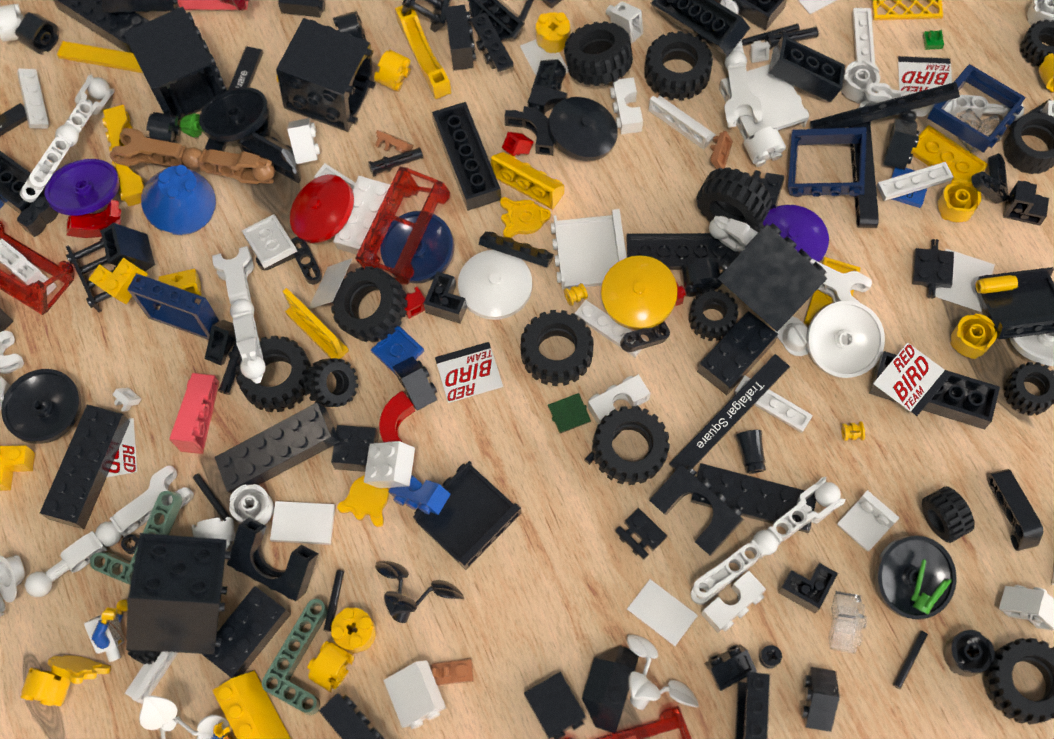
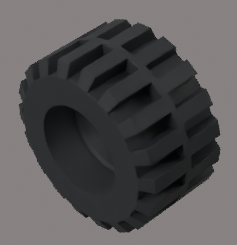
(1032, 45)
(719, 302)
(344, 378)
(1021, 398)
(948, 514)

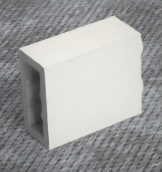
(415, 694)

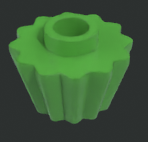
(190, 125)

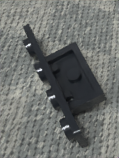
(491, 44)

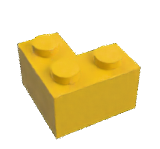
(118, 281)
(14, 460)

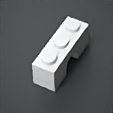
(628, 119)
(631, 390)
(721, 615)

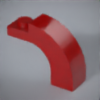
(90, 224)
(393, 414)

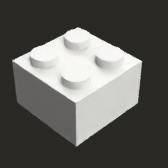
(389, 465)

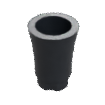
(751, 450)

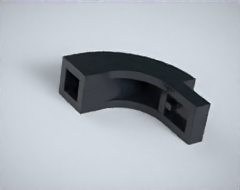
(535, 122)

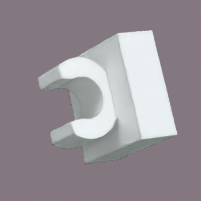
(759, 51)
(126, 397)

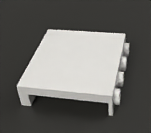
(778, 100)
(587, 248)

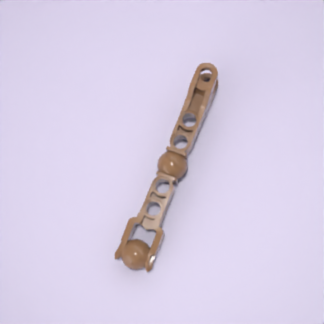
(232, 165)

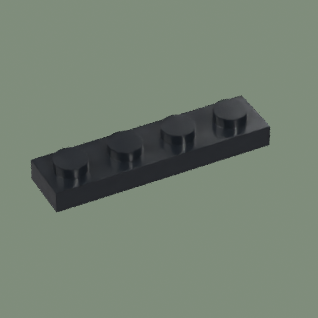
(516, 249)

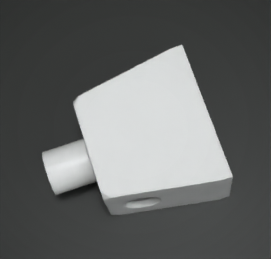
(627, 17)

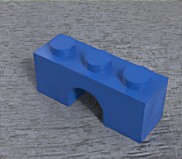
(427, 496)

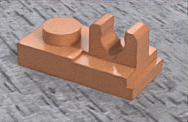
(400, 145)
(721, 149)
(452, 672)

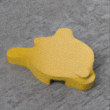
(522, 217)
(365, 500)
(77, 668)

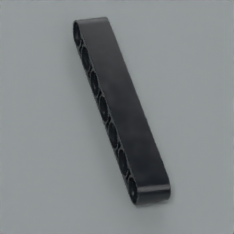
(865, 204)

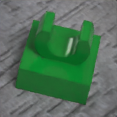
(933, 40)

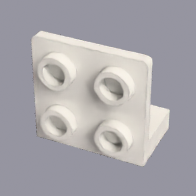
(868, 521)

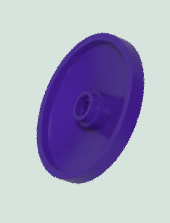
(82, 187)
(802, 227)

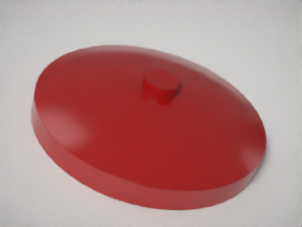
(321, 208)

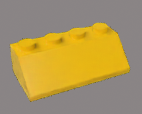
(527, 179)
(249, 708)

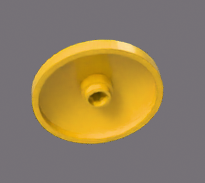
(639, 292)

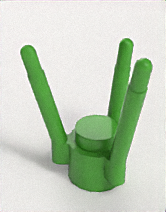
(925, 602)

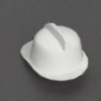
(794, 337)
(11, 575)

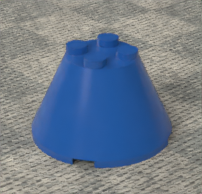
(178, 200)

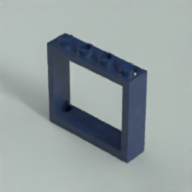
(993, 89)
(821, 137)
(176, 306)

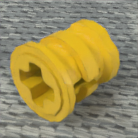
(575, 294)
(859, 428)

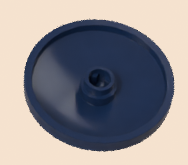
(432, 253)

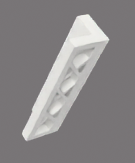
(681, 121)
(149, 676)

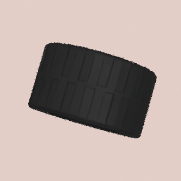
(1021, 155)

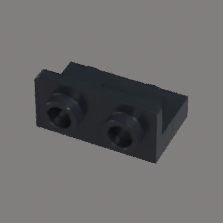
(550, 74)
(730, 666)

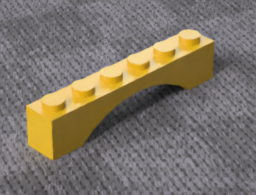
(430, 67)
(131, 184)

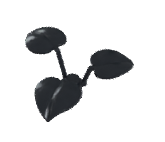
(401, 606)

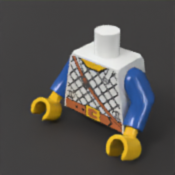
(106, 631)

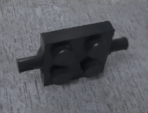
(933, 268)

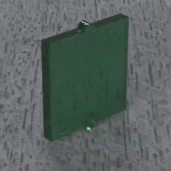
(569, 413)

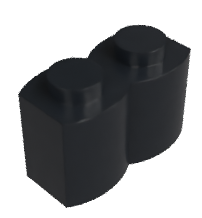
(37, 216)

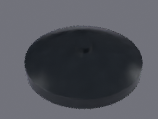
(234, 114)
(582, 128)
(41, 406)
(899, 570)

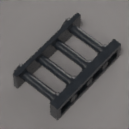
(438, 16)
(73, 257)

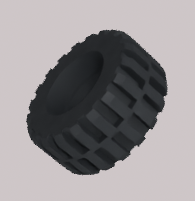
(679, 47)
(598, 53)
(734, 196)
(386, 316)
(556, 325)
(291, 389)
(645, 425)
(1003, 688)

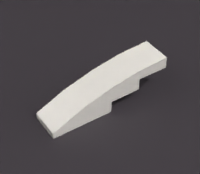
(21, 267)

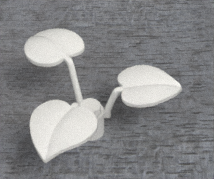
(642, 689)
(162, 713)

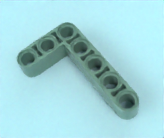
(153, 526)
(294, 659)

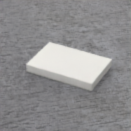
(269, 241)
(302, 522)

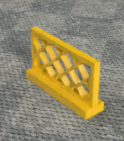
(892, 15)
(313, 327)

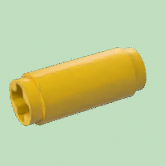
(996, 284)

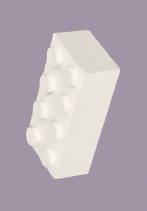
(367, 201)

